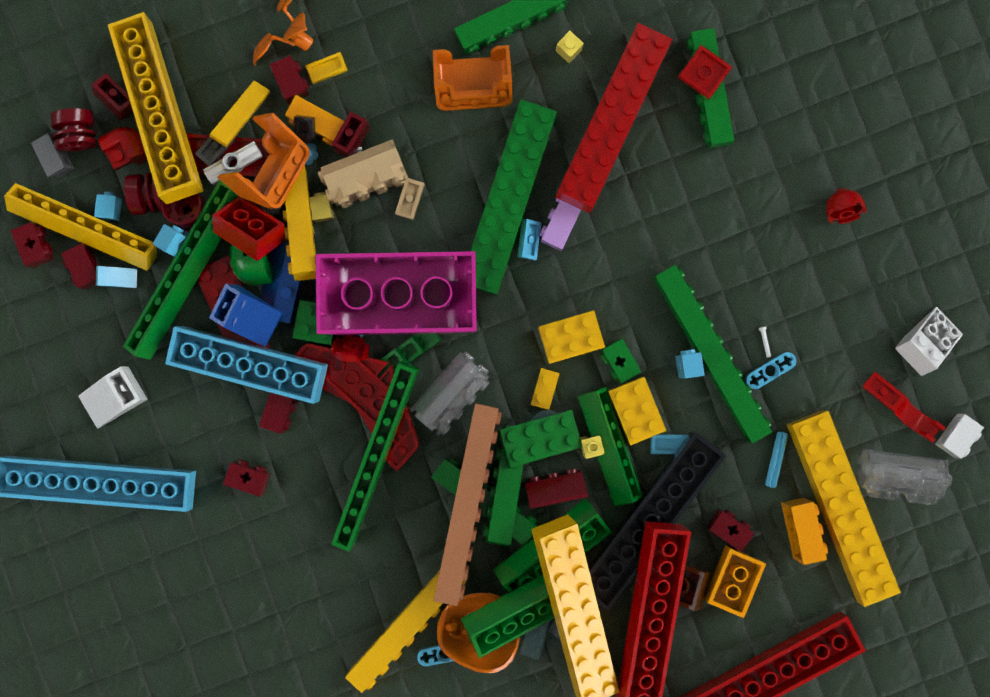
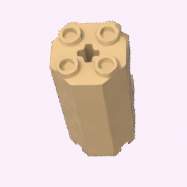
(363, 173)

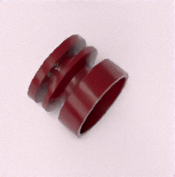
(73, 129)
(141, 194)
(178, 213)

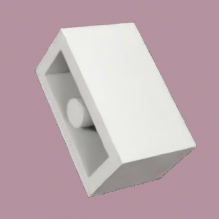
(960, 436)

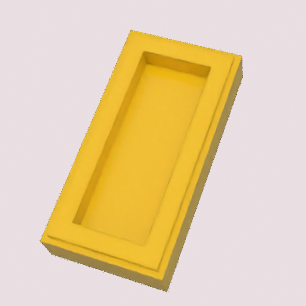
(326, 68)

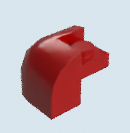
(123, 147)

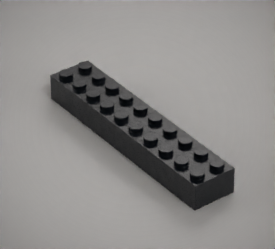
(662, 503)

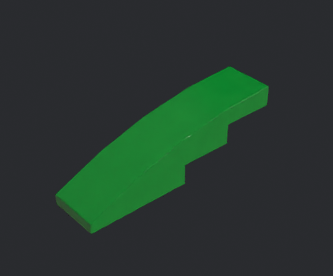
(410, 350)

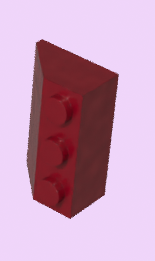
(555, 488)

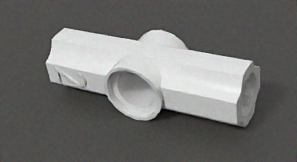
(244, 156)

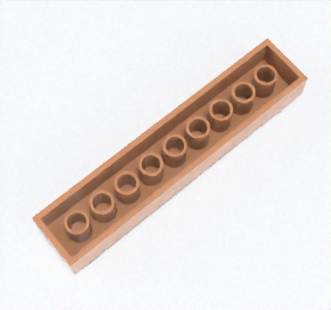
(466, 503)

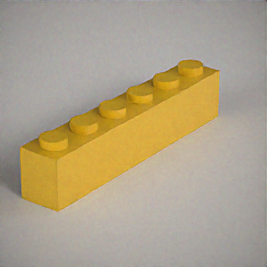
(300, 230)

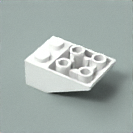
(929, 342)
(112, 396)

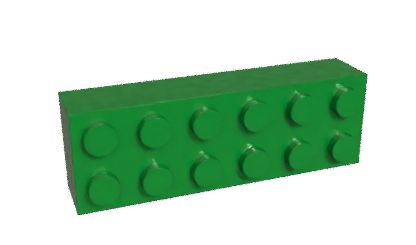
(525, 564)
(508, 617)

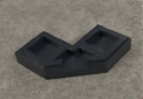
(305, 128)

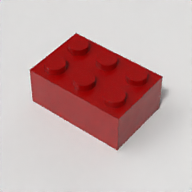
(248, 228)

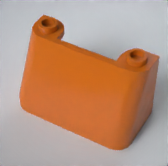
(472, 81)

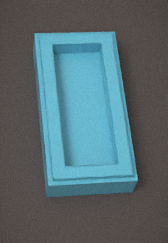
(116, 277)
(666, 443)

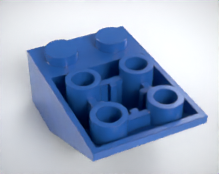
(245, 314)

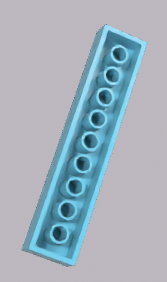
(97, 483)

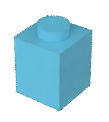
(108, 207)

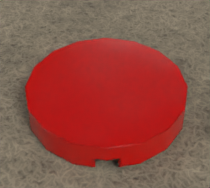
(350, 348)

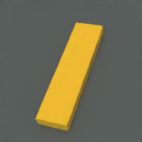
(240, 113)

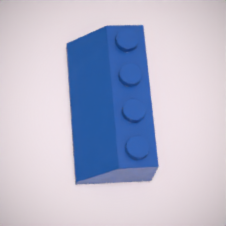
(285, 291)

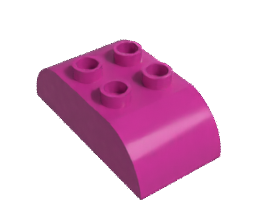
(396, 293)

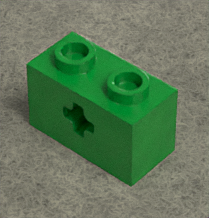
(629, 366)

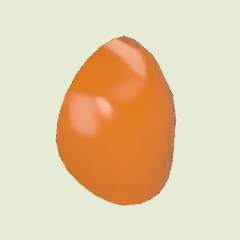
(456, 644)

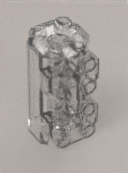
(450, 393)
(891, 474)

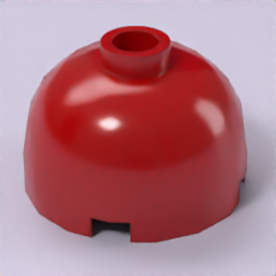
(845, 206)

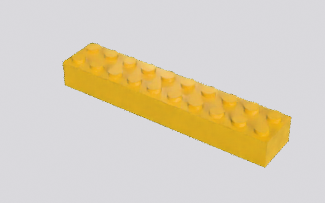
(155, 108)
(843, 508)
(575, 607)

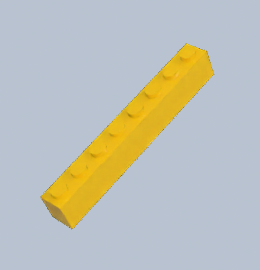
(80, 226)
(395, 637)

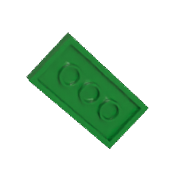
(540, 438)

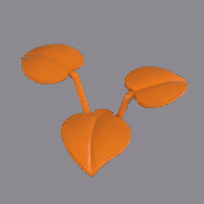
(294, 32)

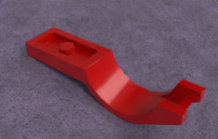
(901, 407)

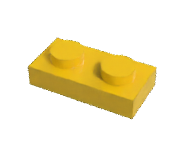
(544, 388)

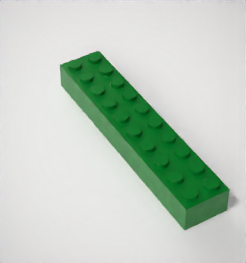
(510, 193)

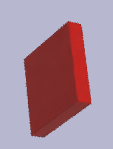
(704, 72)

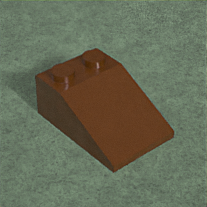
(694, 587)

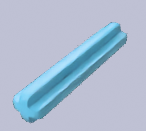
(776, 459)

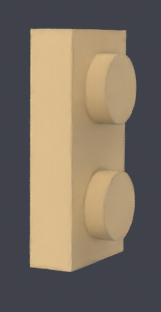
(409, 198)

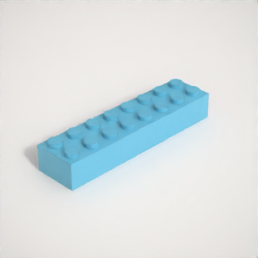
(246, 364)

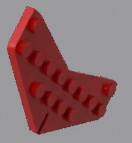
(365, 391)

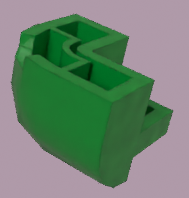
(249, 270)

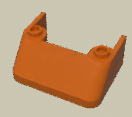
(280, 170)

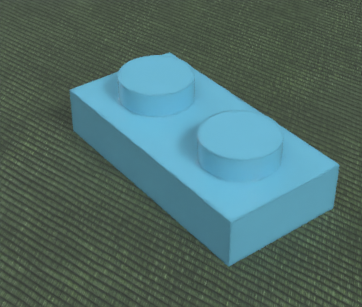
(529, 239)

